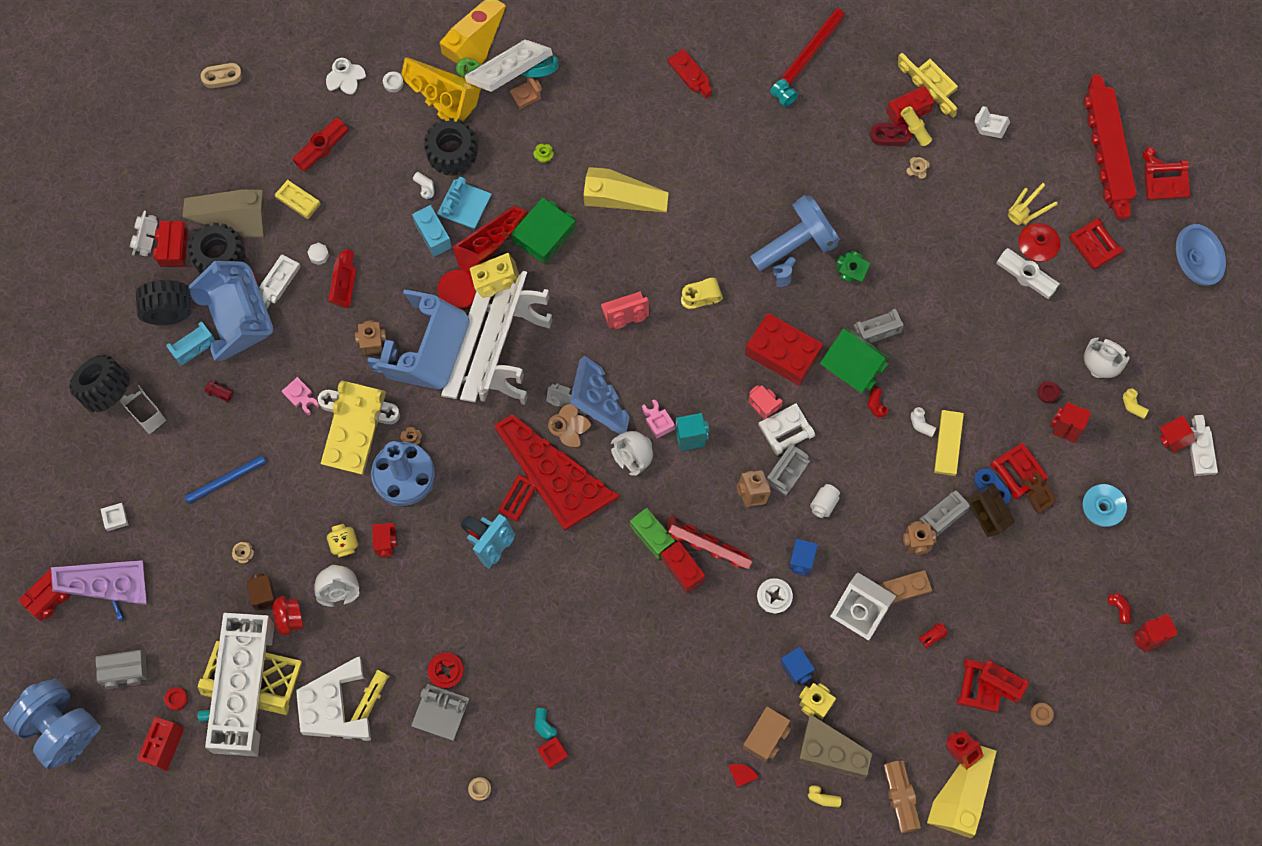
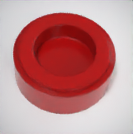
(176, 698)

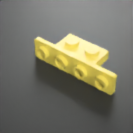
(935, 81)

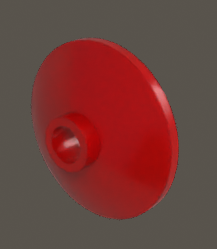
(1035, 249)

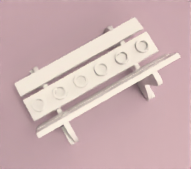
(495, 375)

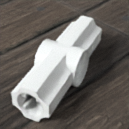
(1038, 281)

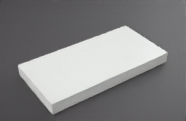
(508, 65)

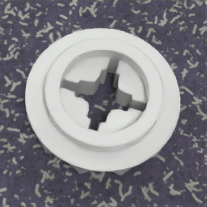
(771, 586)

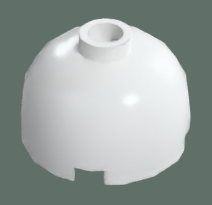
(1105, 358)
(632, 447)
(335, 585)

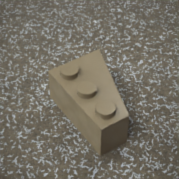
(832, 751)

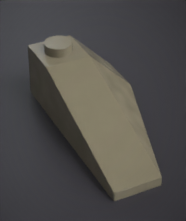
(238, 209)

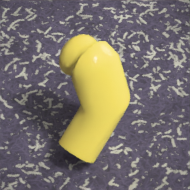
(1131, 403)
(822, 799)

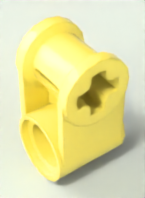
(703, 292)

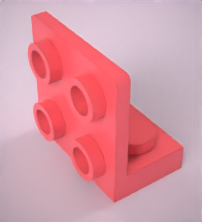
(626, 310)

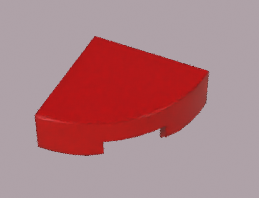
(742, 774)

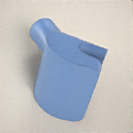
(784, 272)

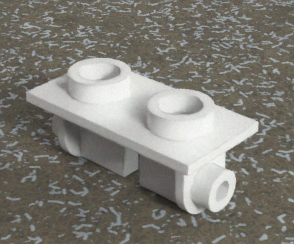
(145, 226)

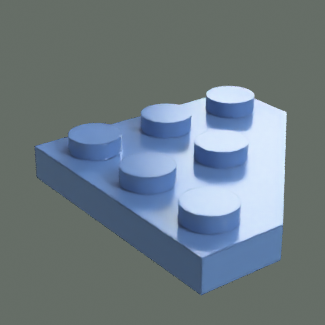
(597, 397)

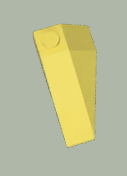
(619, 191)
(963, 797)

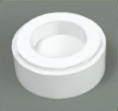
(393, 81)

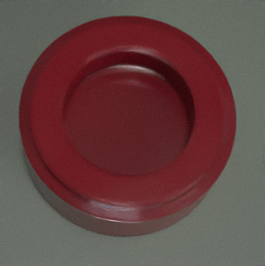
(1048, 392)

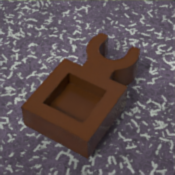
(1040, 493)

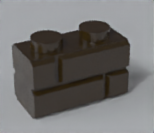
(990, 510)

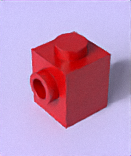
(1177, 434)

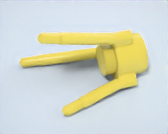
(1019, 213)

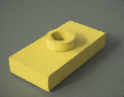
(297, 199)

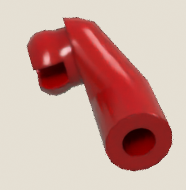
(1149, 154)
(1123, 606)

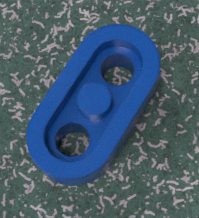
(978, 481)

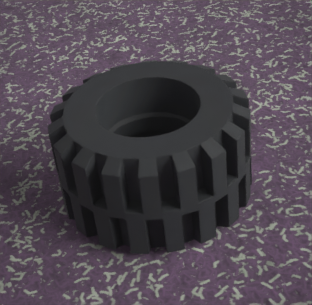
(455, 160)
(213, 236)
(163, 302)
(99, 383)

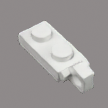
(278, 279)
(1202, 450)

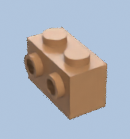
(766, 735)

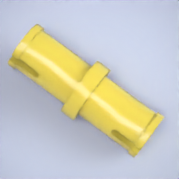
(916, 126)

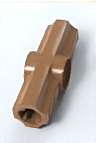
(902, 796)

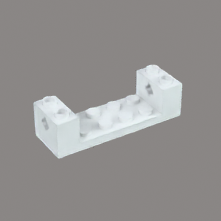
(238, 684)

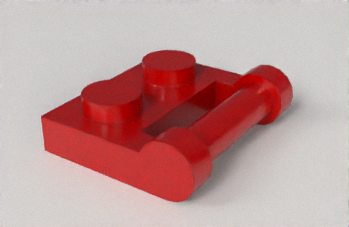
(1168, 186)
(1090, 246)
(1023, 464)
(985, 698)

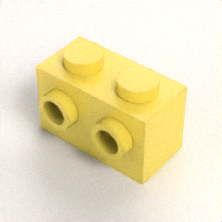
(494, 275)

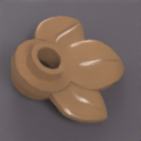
(572, 425)

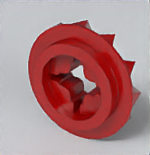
(448, 660)

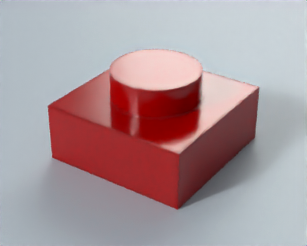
(552, 753)

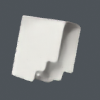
(153, 422)

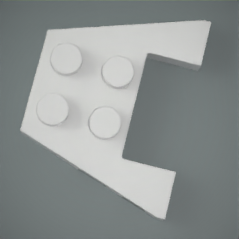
(323, 708)

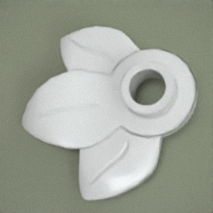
(346, 78)

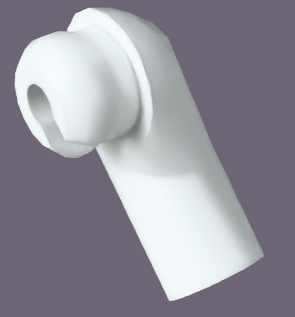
(427, 185)
(919, 422)

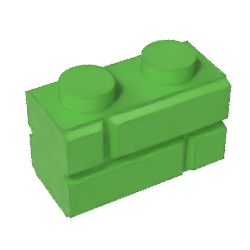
(651, 533)

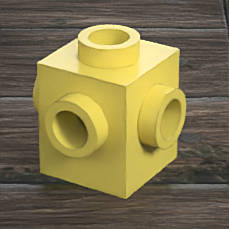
(820, 708)

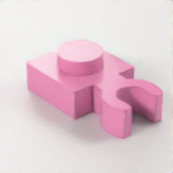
(299, 394)
(659, 422)

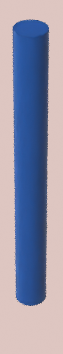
(225, 479)

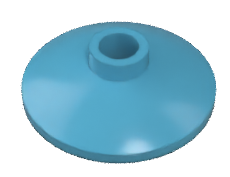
(1111, 498)

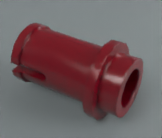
(218, 391)

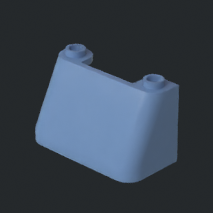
(234, 306)

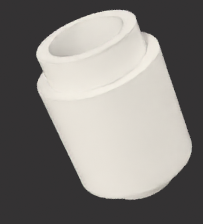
(825, 501)

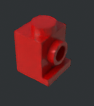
(384, 539)
(964, 749)

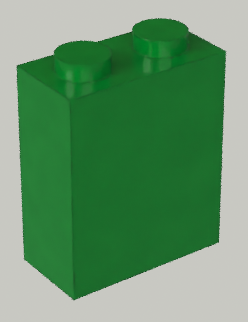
(544, 230)
(855, 360)

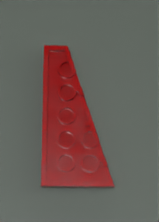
(558, 479)

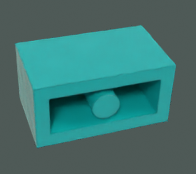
(691, 431)

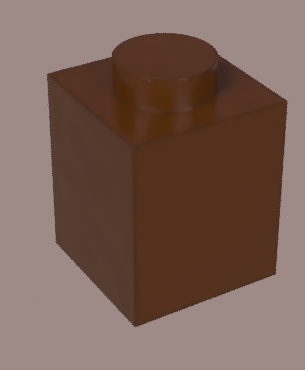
(261, 591)

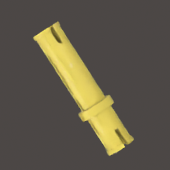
(379, 678)

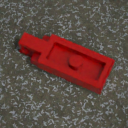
(690, 73)
(343, 280)

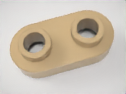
(221, 75)

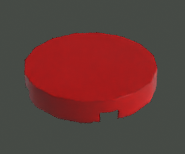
(457, 289)

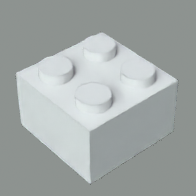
(863, 606)

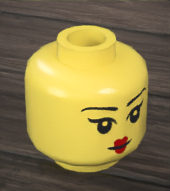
(342, 540)

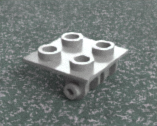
(440, 712)

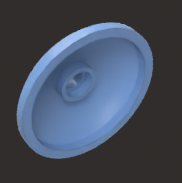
(1200, 255)

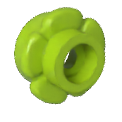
(543, 157)

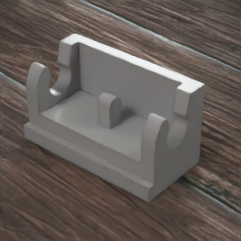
(880, 327)
(788, 470)
(946, 512)

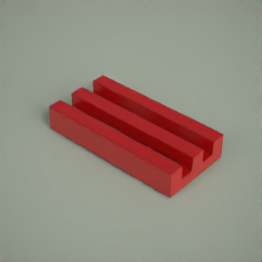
(508, 514)

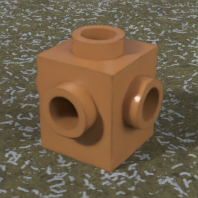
(370, 337)
(753, 488)
(914, 543)

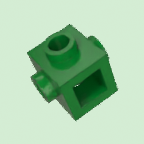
(859, 270)

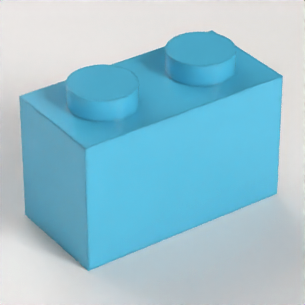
(431, 231)

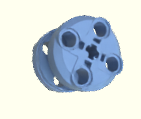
(41, 711)

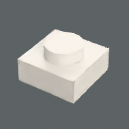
(114, 517)

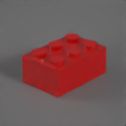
(783, 349)

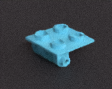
(464, 203)

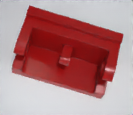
(1002, 681)
(160, 743)

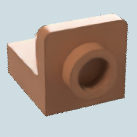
(526, 93)

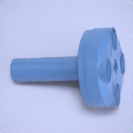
(813, 225)
(402, 473)

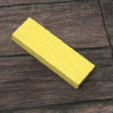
(948, 443)

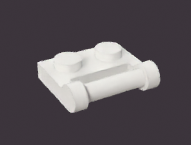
(783, 423)

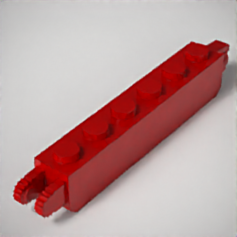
(1110, 147)

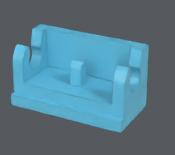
(191, 344)

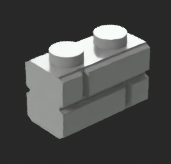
(121, 668)

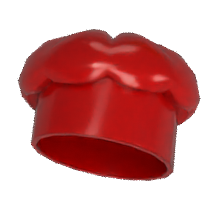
(286, 615)

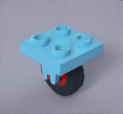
(488, 537)

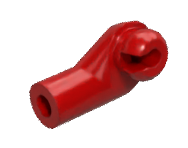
(875, 405)

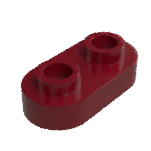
(890, 134)

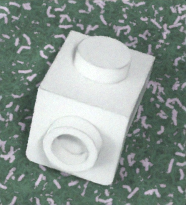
(991, 124)

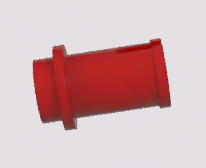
(934, 635)

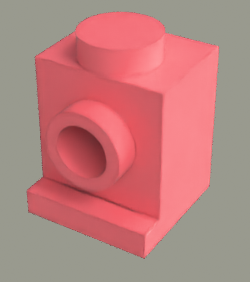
(764, 401)

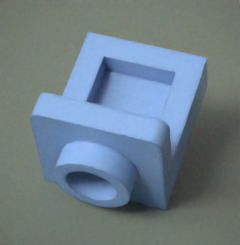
(388, 356)

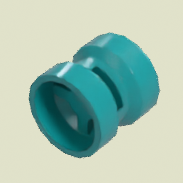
(784, 93)

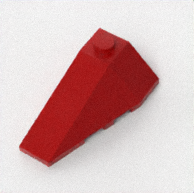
(488, 239)

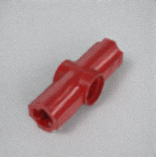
(312, 153)

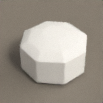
(318, 253)

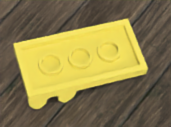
(353, 427)

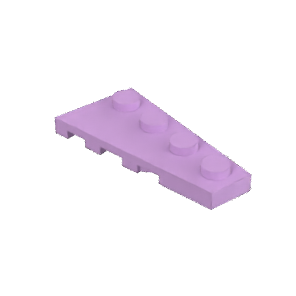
(106, 581)

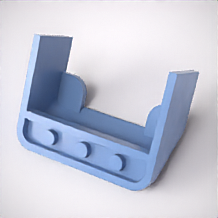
(439, 346)

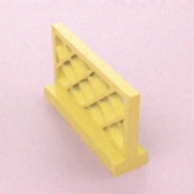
(267, 701)

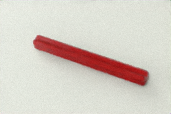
(813, 46)

